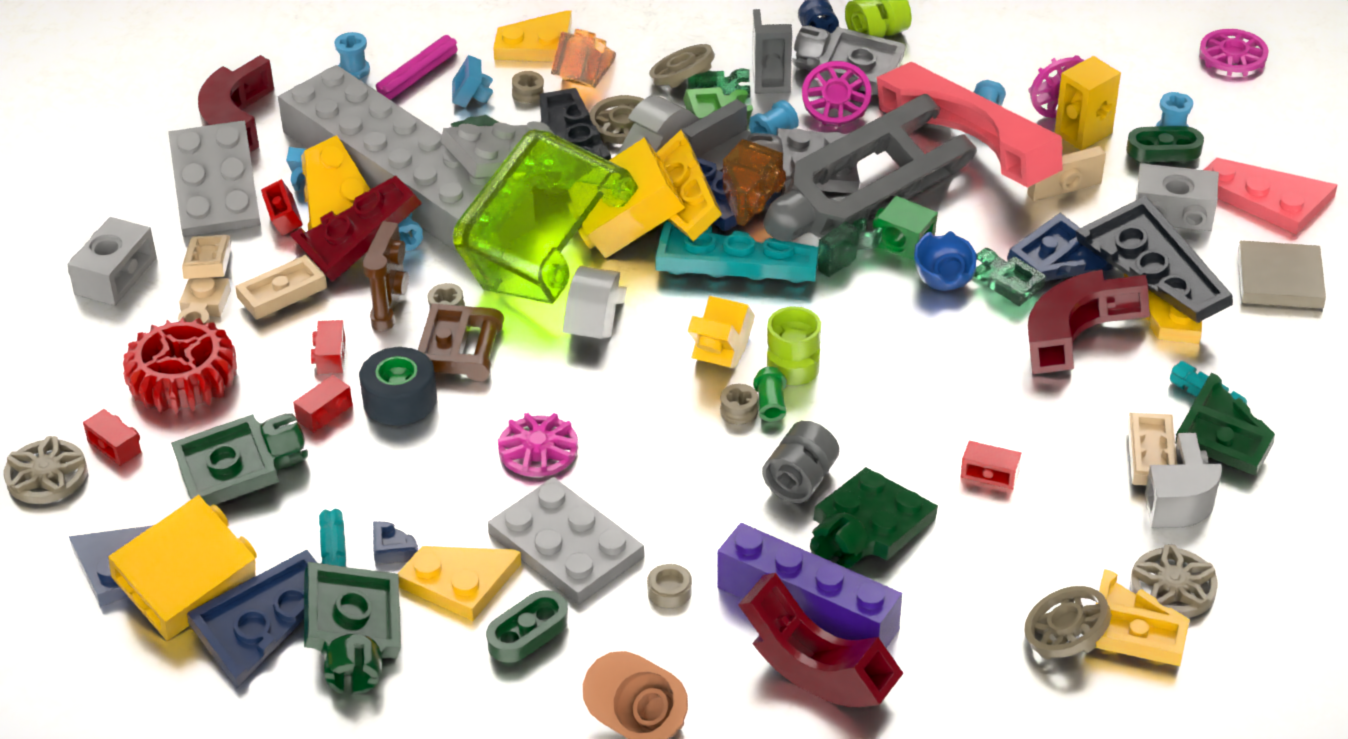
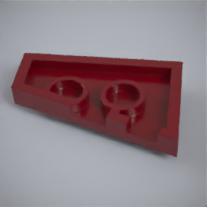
(347, 236)

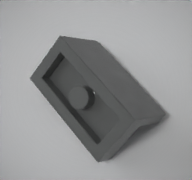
(771, 56)
(718, 132)

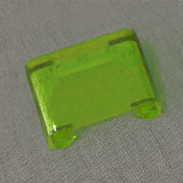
(532, 211)

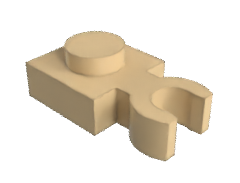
(204, 298)

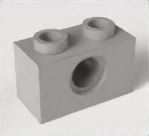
(1180, 194)
(112, 261)

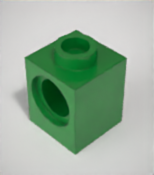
(904, 225)

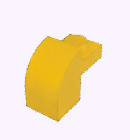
(721, 332)

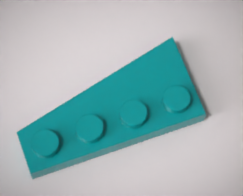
(735, 256)

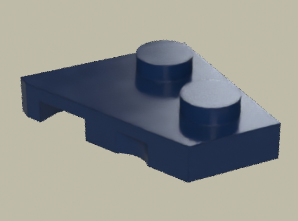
(1056, 251)

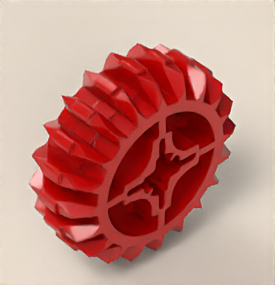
(180, 365)

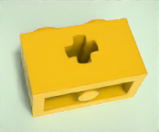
(1087, 102)

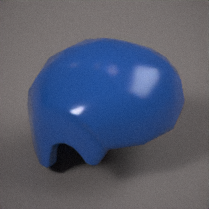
(945, 261)

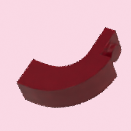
(229, 92)
(1075, 307)
(825, 665)

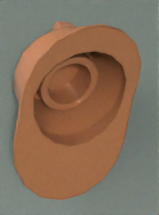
(635, 696)

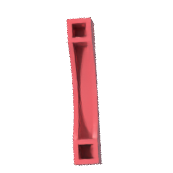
(1022, 147)

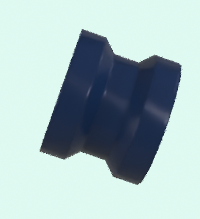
(811, 9)

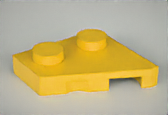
(330, 179)

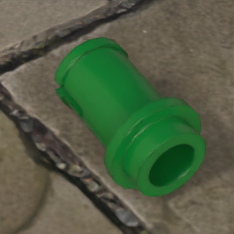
(770, 386)

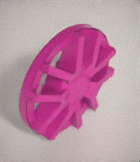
(1225, 51)
(1049, 90)
(836, 93)
(538, 444)

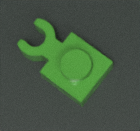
(707, 100)

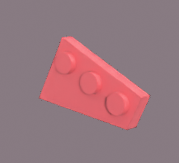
(1271, 194)

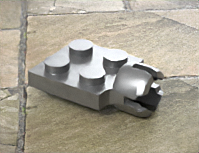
(865, 51)
(800, 143)

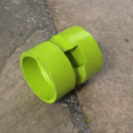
(878, 16)
(794, 344)

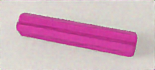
(417, 67)

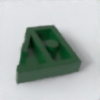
(1227, 428)

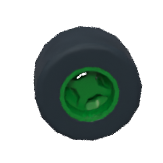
(398, 386)

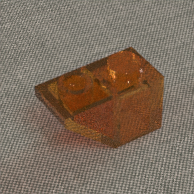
(582, 58)
(751, 178)

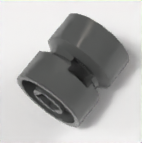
(800, 461)

